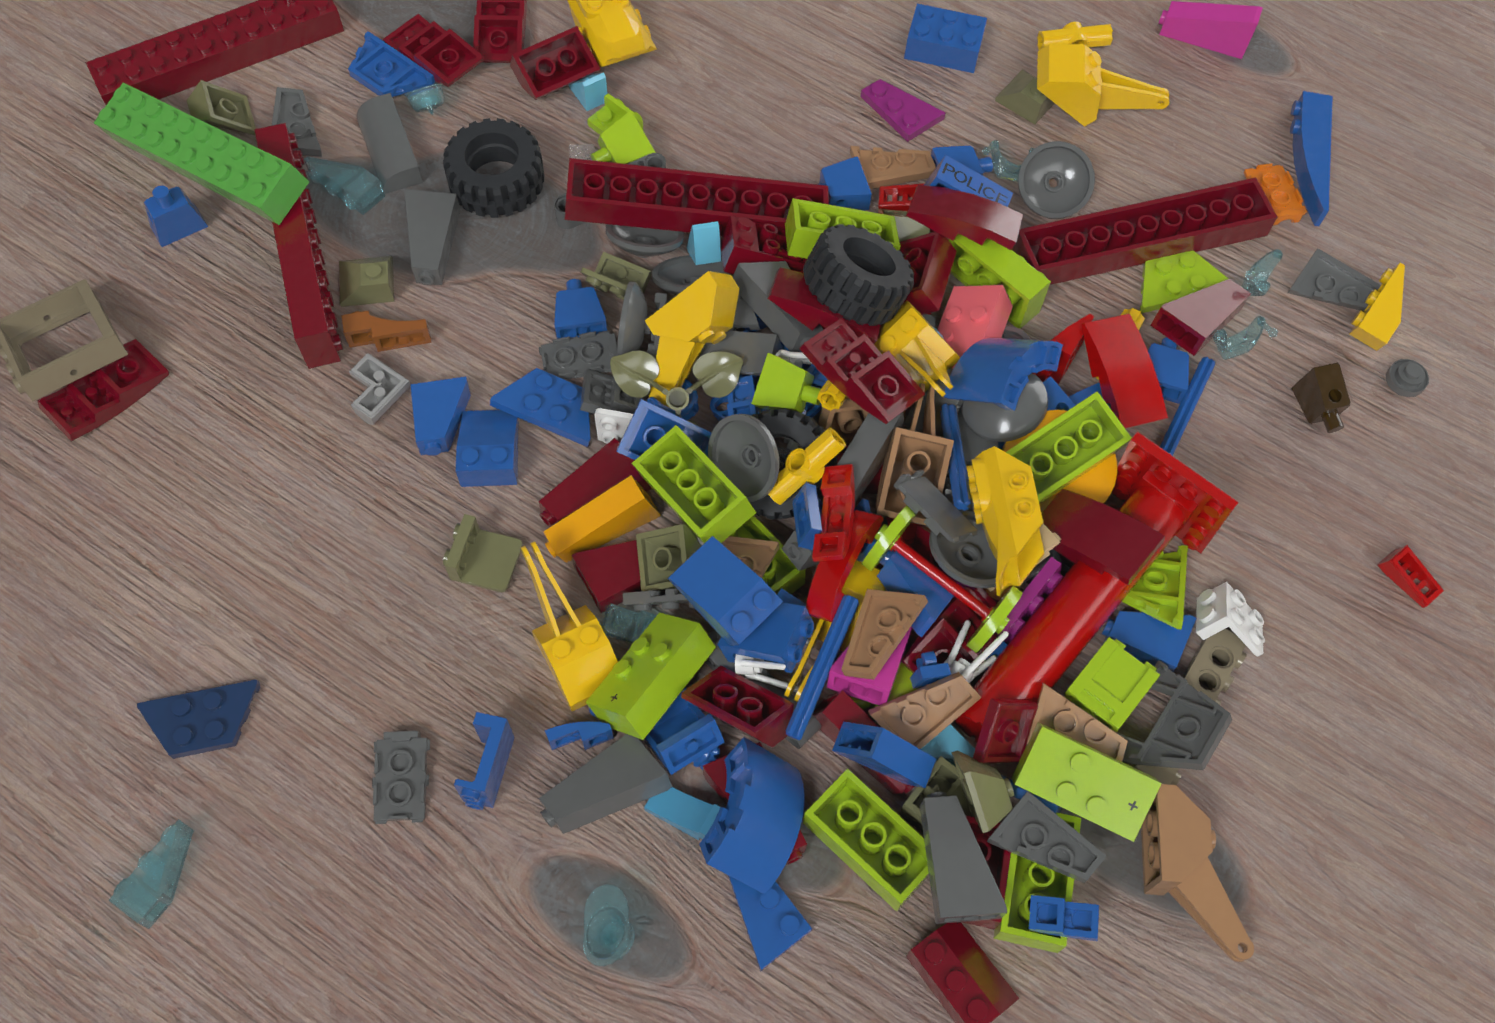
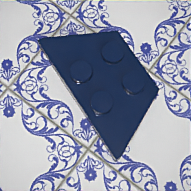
(200, 719)

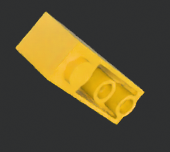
(1383, 311)

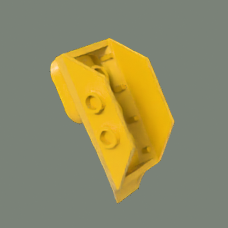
(611, 29)
(1009, 512)

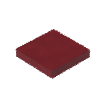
(1005, 730)

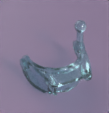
(1002, 167)
(1262, 270)
(1232, 346)

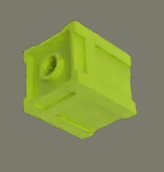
(1112, 684)

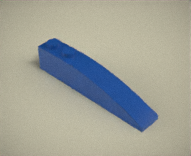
(1312, 151)

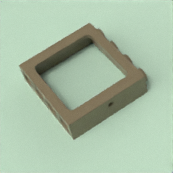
(61, 308)

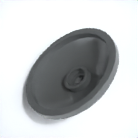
(1070, 170)
(644, 241)
(680, 272)
(632, 321)
(1007, 425)
(745, 454)
(966, 560)

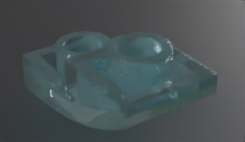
(624, 623)

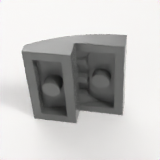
(603, 392)

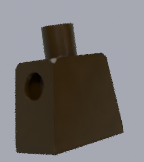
(1323, 396)

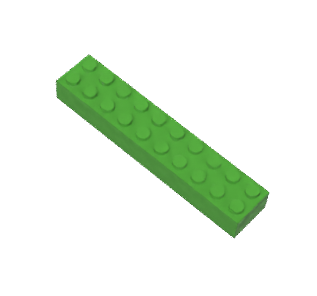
(202, 153)

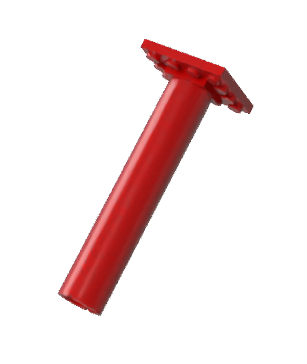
(1157, 493)

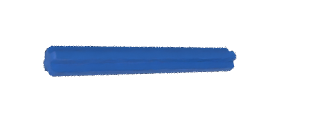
(1187, 405)
(957, 466)
(822, 667)

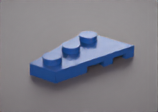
(770, 921)

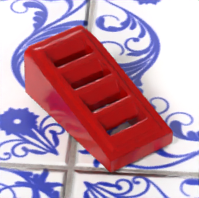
(896, 190)
(1398, 575)

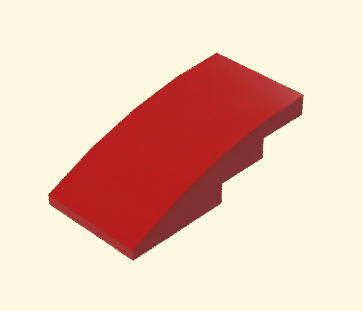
(1072, 341)
(1124, 370)

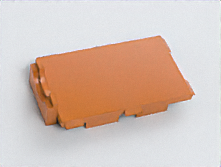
(1279, 190)

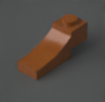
(364, 329)

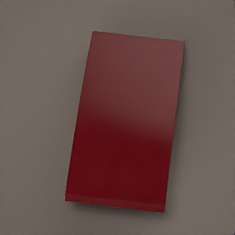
(499, 29)
(435, 49)
(964, 213)
(794, 297)
(862, 372)
(103, 393)
(1100, 535)
(945, 630)

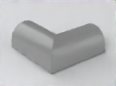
(383, 389)

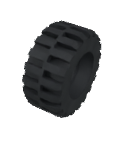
(489, 143)
(858, 275)
(803, 431)

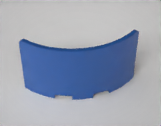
(999, 369)
(761, 818)

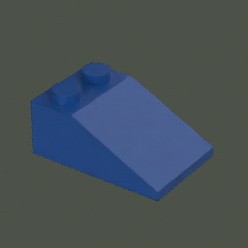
(652, 423)
(487, 449)
(725, 591)

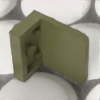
(615, 274)
(481, 556)

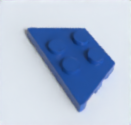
(386, 69)
(546, 403)

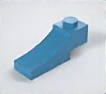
(683, 812)

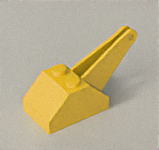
(1079, 86)
(688, 322)
(917, 348)
(856, 586)
(572, 643)

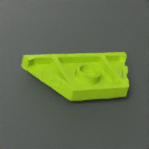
(1174, 278)
(1162, 588)

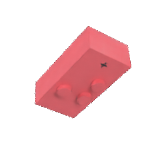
(974, 315)

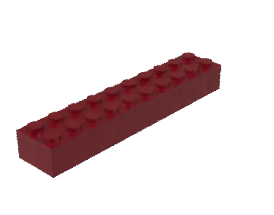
(215, 46)
(677, 198)
(1147, 231)
(303, 261)

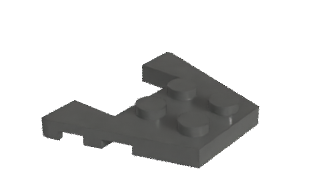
(1185, 730)

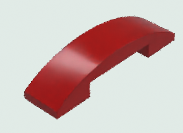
(836, 514)
(831, 575)

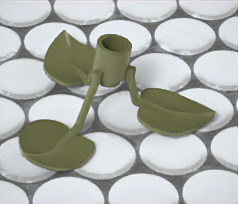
(716, 372)

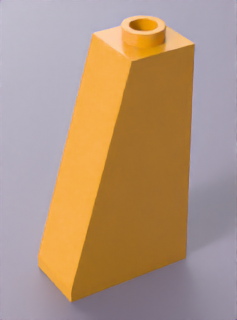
(602, 520)

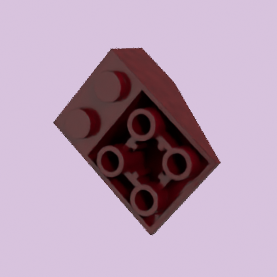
(754, 242)

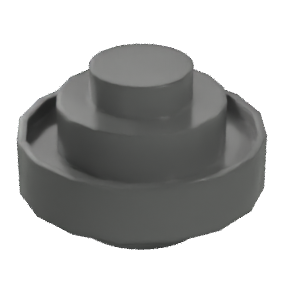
(1407, 378)

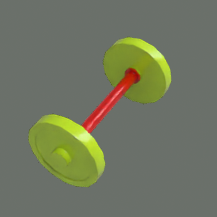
(993, 618)

